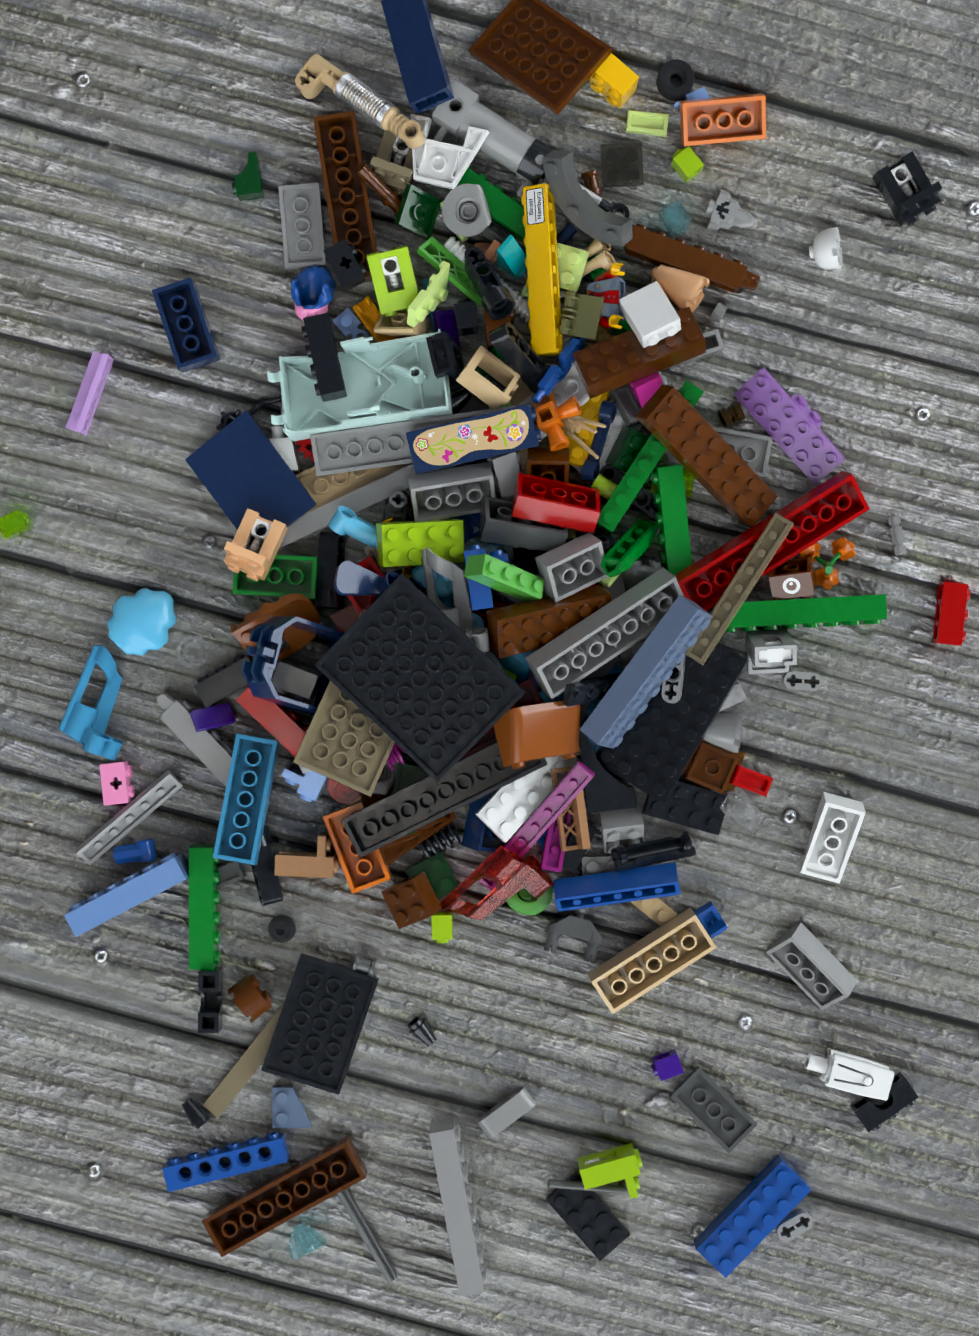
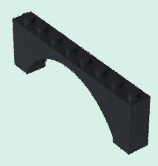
(603, 790)

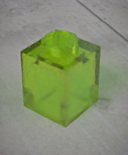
(14, 524)

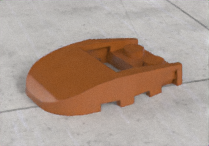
(288, 605)

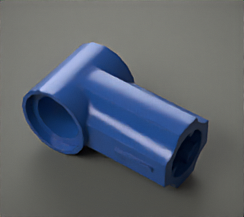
(139, 851)

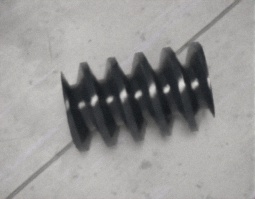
(439, 840)

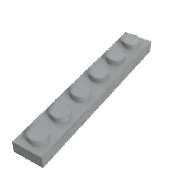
(128, 817)

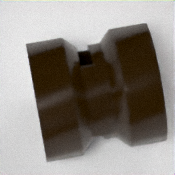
(731, 414)

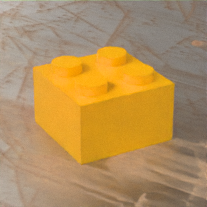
(614, 81)

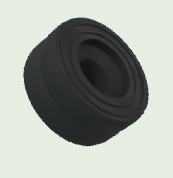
(671, 91)

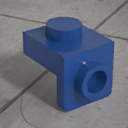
(710, 919)

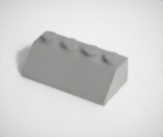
(812, 967)

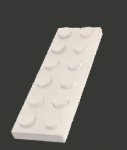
(518, 800)

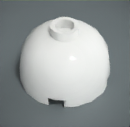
(827, 249)

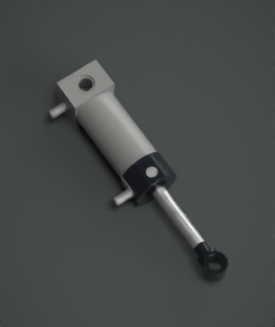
(504, 143)

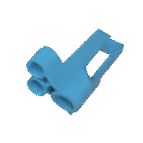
(89, 724)

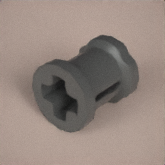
(364, 964)

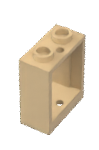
(482, 387)

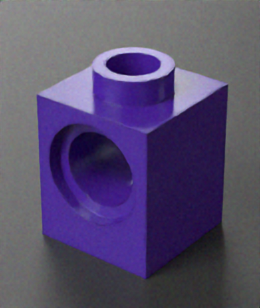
(667, 1065)

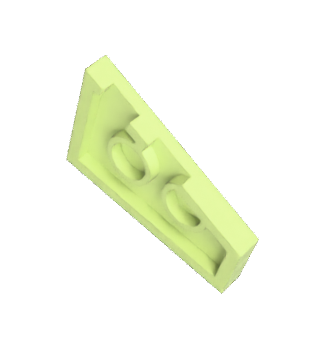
(428, 300)

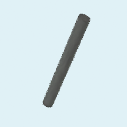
(575, 1185)

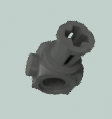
(395, 507)

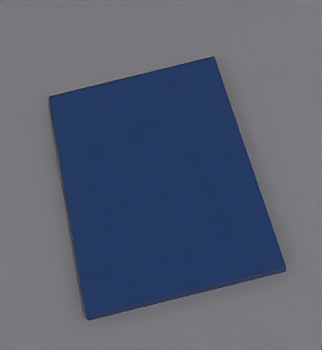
(248, 472)

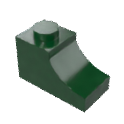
(249, 182)

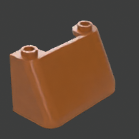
(538, 733)

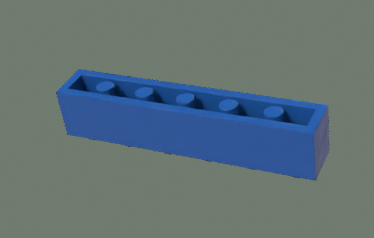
(616, 887)

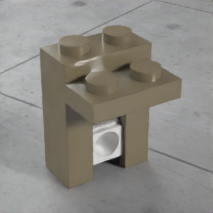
(393, 173)

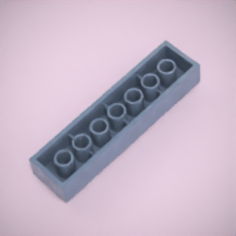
(646, 672)

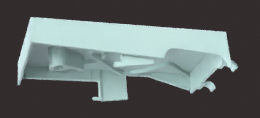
(382, 383)

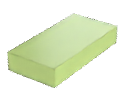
(647, 123)

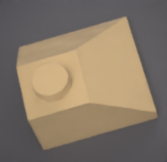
(397, 325)

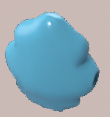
(142, 621)

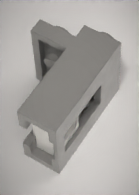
(770, 651)

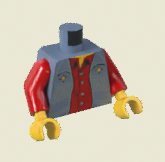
(611, 289)

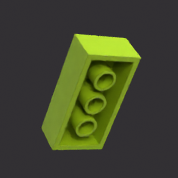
(403, 541)

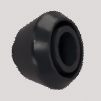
(283, 923)

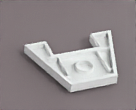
(443, 162)

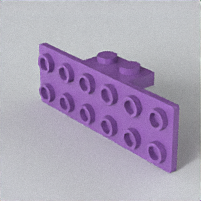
(790, 425)

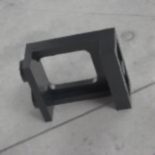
(446, 358)

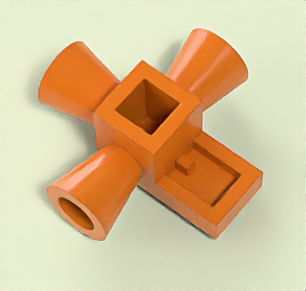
(551, 417)

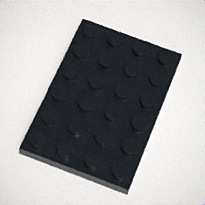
(320, 1024)

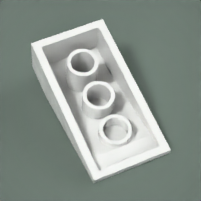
(832, 837)

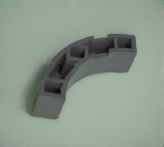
(579, 205)

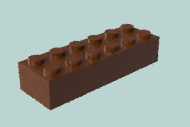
(625, 360)
(537, 622)

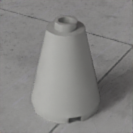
(726, 731)

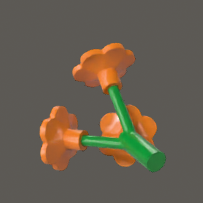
(827, 575)

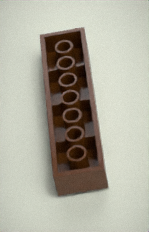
(344, 188)
(706, 455)
(284, 1196)

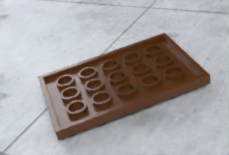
(540, 52)

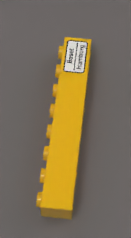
(542, 270)

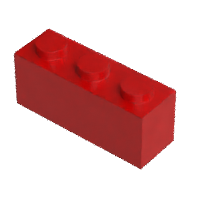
(950, 613)

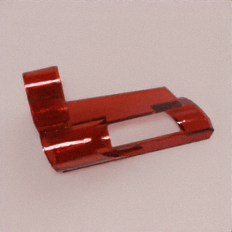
(510, 875)

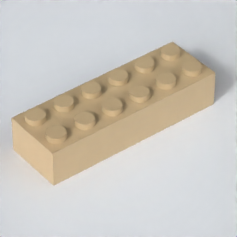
(651, 960)

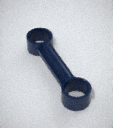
(606, 416)

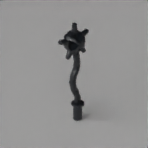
(229, 417)

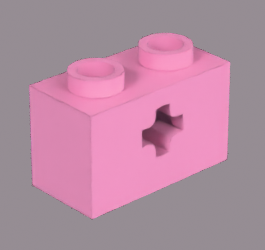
(113, 793)

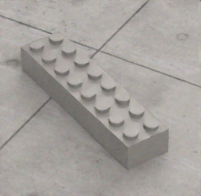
(604, 633)
(457, 1206)

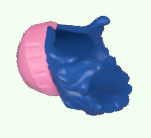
(312, 291)

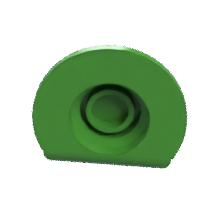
(527, 904)

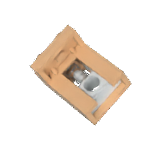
(246, 560)

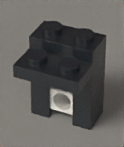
(926, 194)

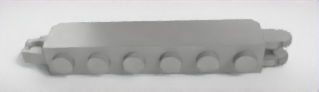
(203, 744)

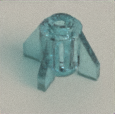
(304, 1241)

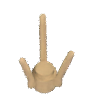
(575, 425)

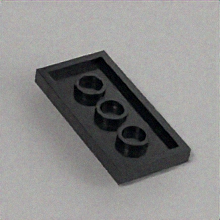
(689, 807)
(589, 1218)

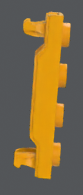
(369, 315)

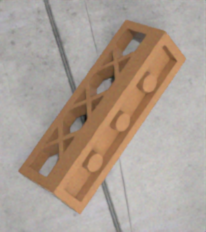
(579, 818)

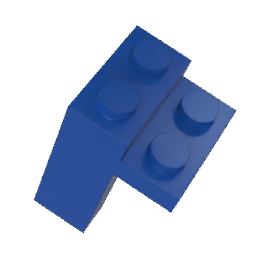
(479, 593)

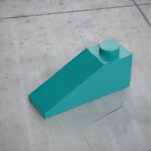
(511, 258)

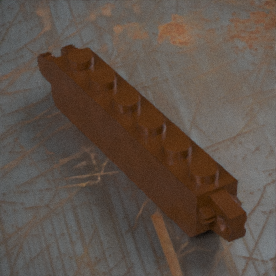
(660, 249)

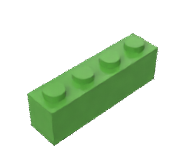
(504, 577)

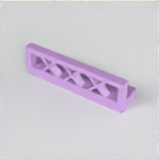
(90, 393)

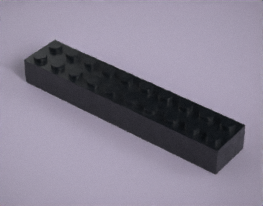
(431, 800)

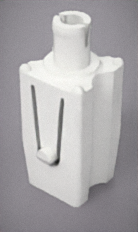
(852, 1073)

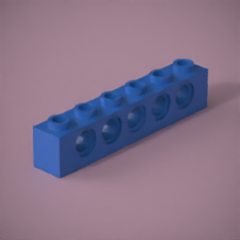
(177, 1179)

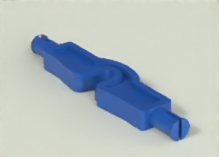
(558, 373)

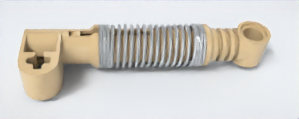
(359, 97)

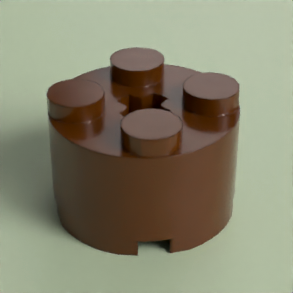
(250, 997)

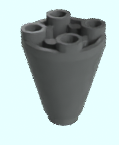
(639, 571)

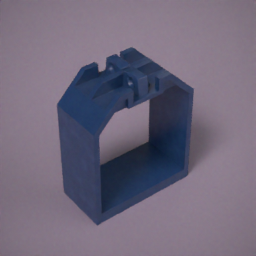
(266, 653)

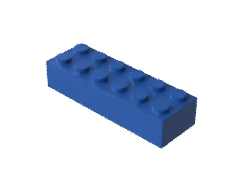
(751, 1216)

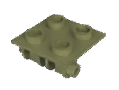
(581, 315)

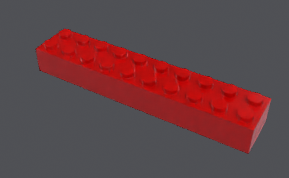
(813, 517)

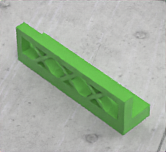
(435, 253)

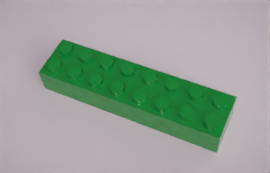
(810, 612)

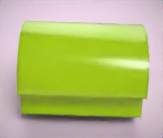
(604, 485)

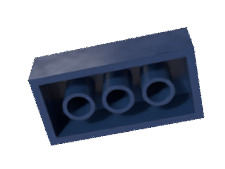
(186, 325)

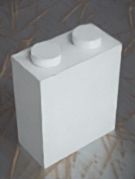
(650, 314)

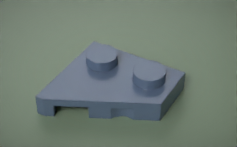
(288, 1109)

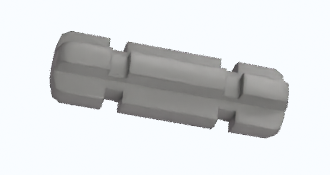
(897, 535)

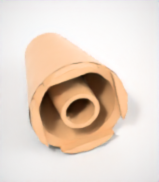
(680, 286)

